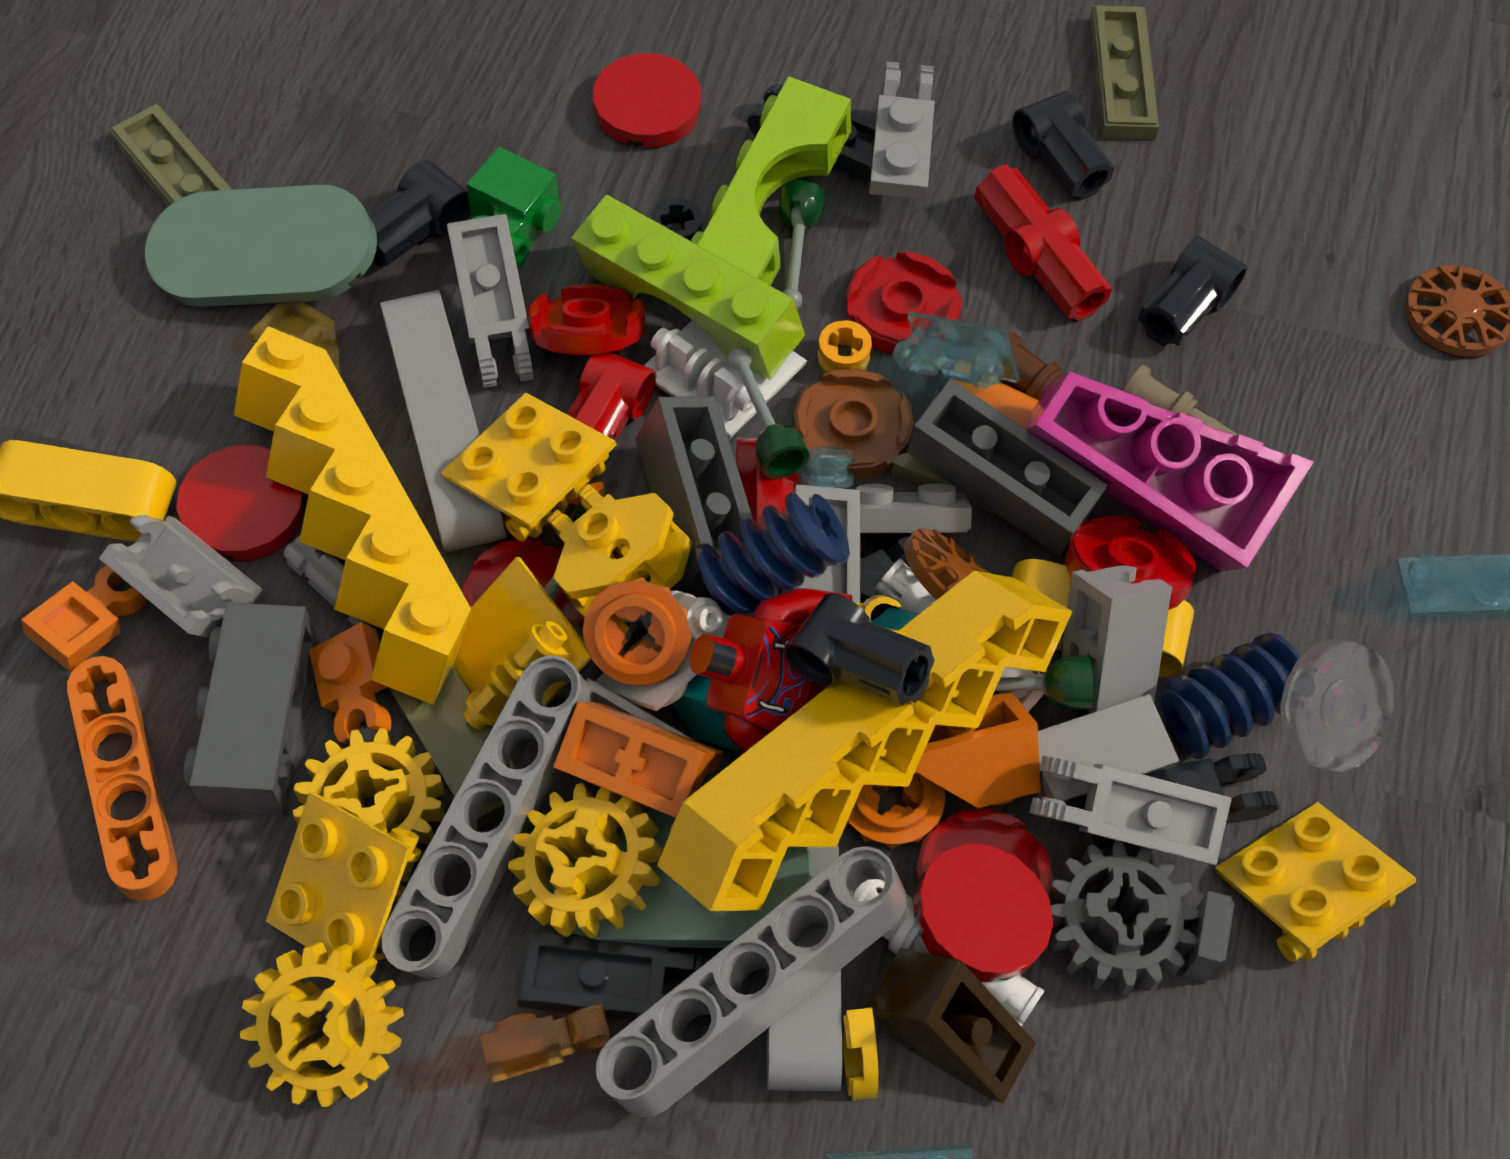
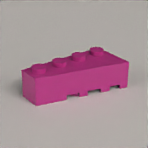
(1170, 468)

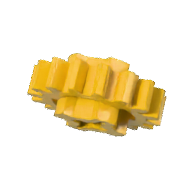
(357, 774)
(595, 884)
(291, 1015)

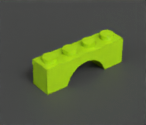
(797, 139)
(726, 302)

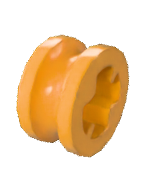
(848, 334)

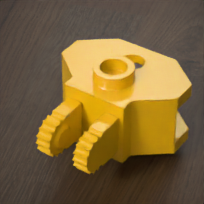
(618, 544)

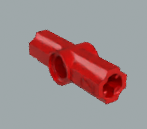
(1042, 243)

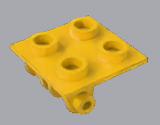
(530, 463)
(505, 634)
(341, 880)
(1315, 880)

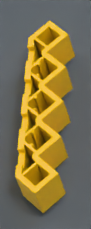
(355, 511)
(810, 769)

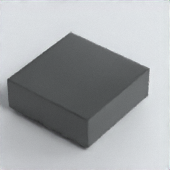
(1212, 937)

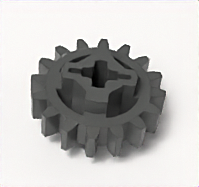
(1100, 937)

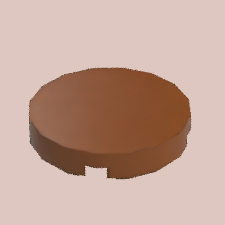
(856, 413)

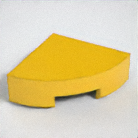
(860, 1054)

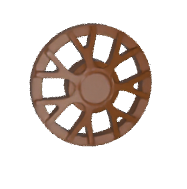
(1459, 310)
(938, 561)

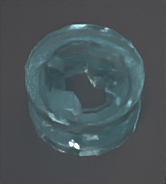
(828, 468)

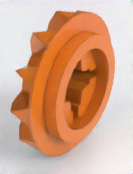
(606, 633)
(900, 824)

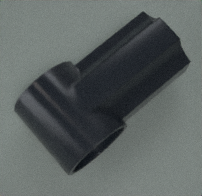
(1059, 135)
(423, 204)
(1198, 282)
(847, 646)

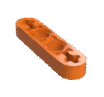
(112, 778)

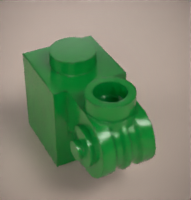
(520, 191)

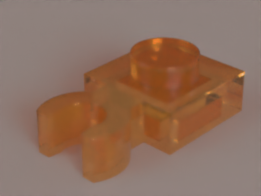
(530, 1043)

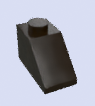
(951, 1021)

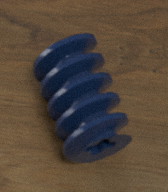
(773, 557)
(1228, 694)

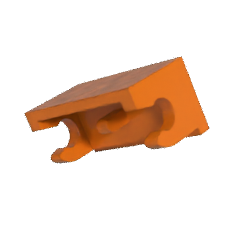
(634, 757)

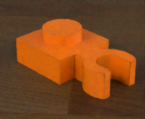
(81, 622)
(344, 680)

